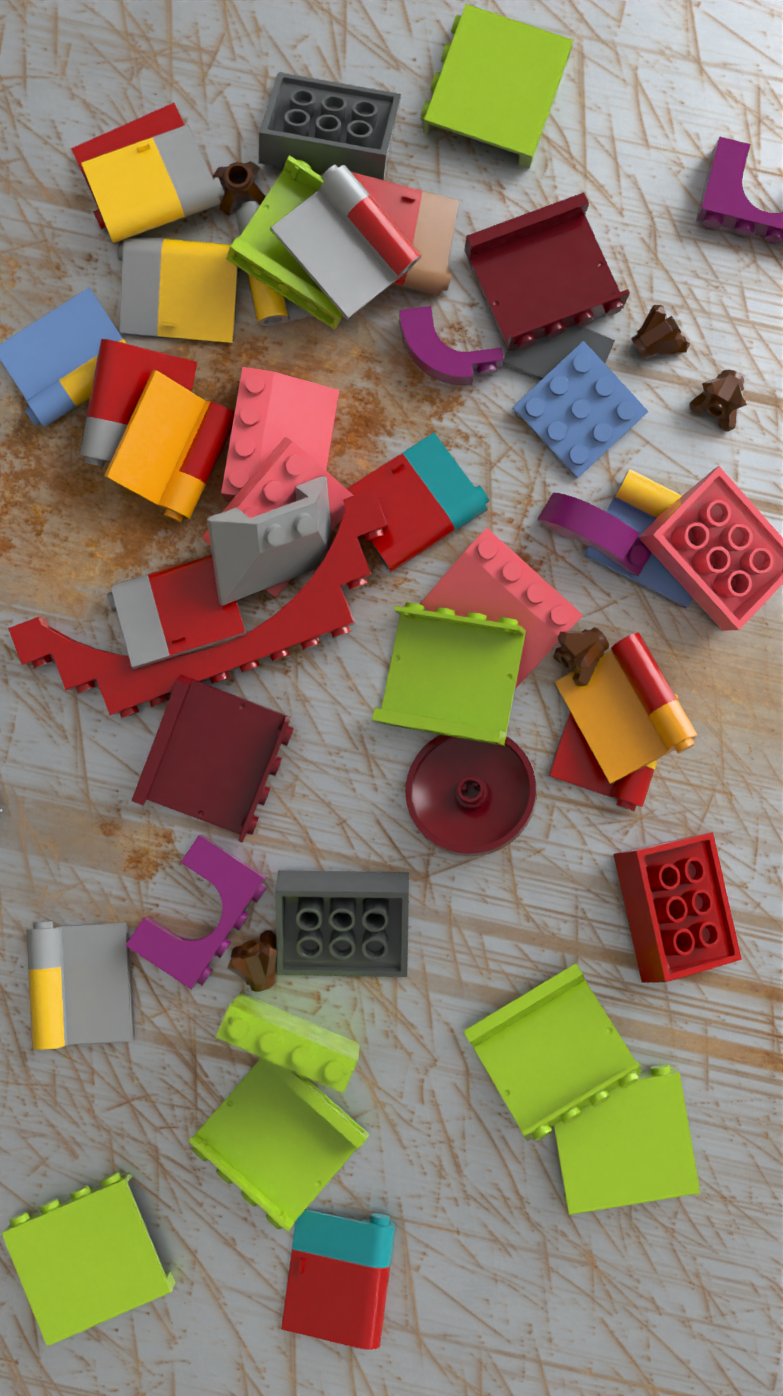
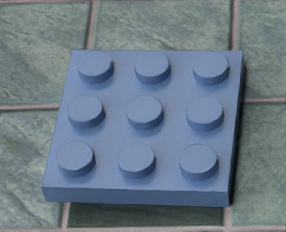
(580, 409)

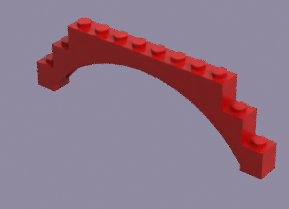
(312, 613)

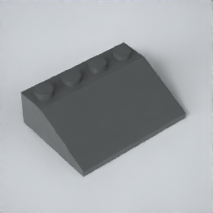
(328, 125)
(342, 923)

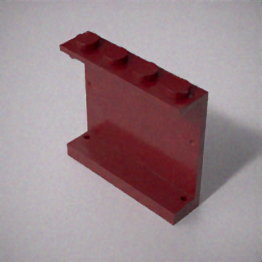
(543, 272)
(213, 756)

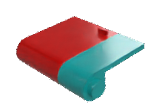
(422, 500)
(339, 1278)

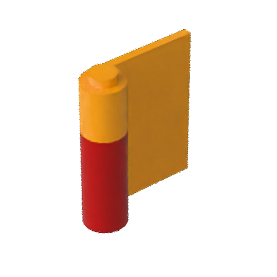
(170, 446)
(628, 710)

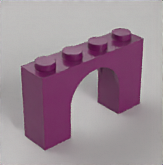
(724, 199)
(190, 958)

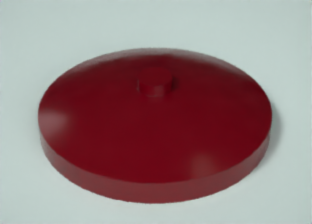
(470, 794)

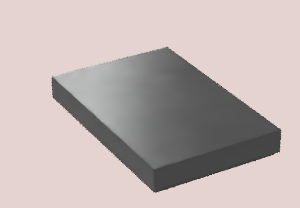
(549, 352)

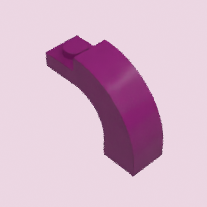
(437, 358)
(596, 528)

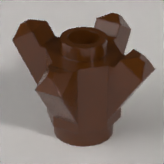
(239, 185)
(659, 335)
(721, 398)
(581, 652)
(256, 961)

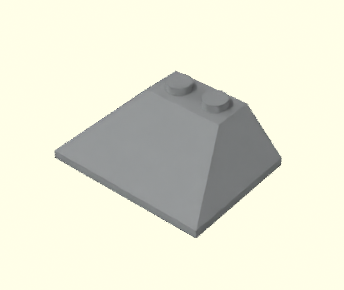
(270, 546)

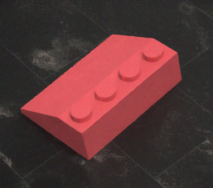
(269, 410)
(275, 487)
(719, 550)
(500, 584)

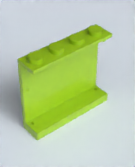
(497, 81)
(266, 258)
(452, 674)
(289, 1041)
(553, 1053)
(278, 1141)
(629, 1146)
(85, 1258)

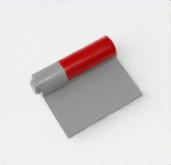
(346, 242)

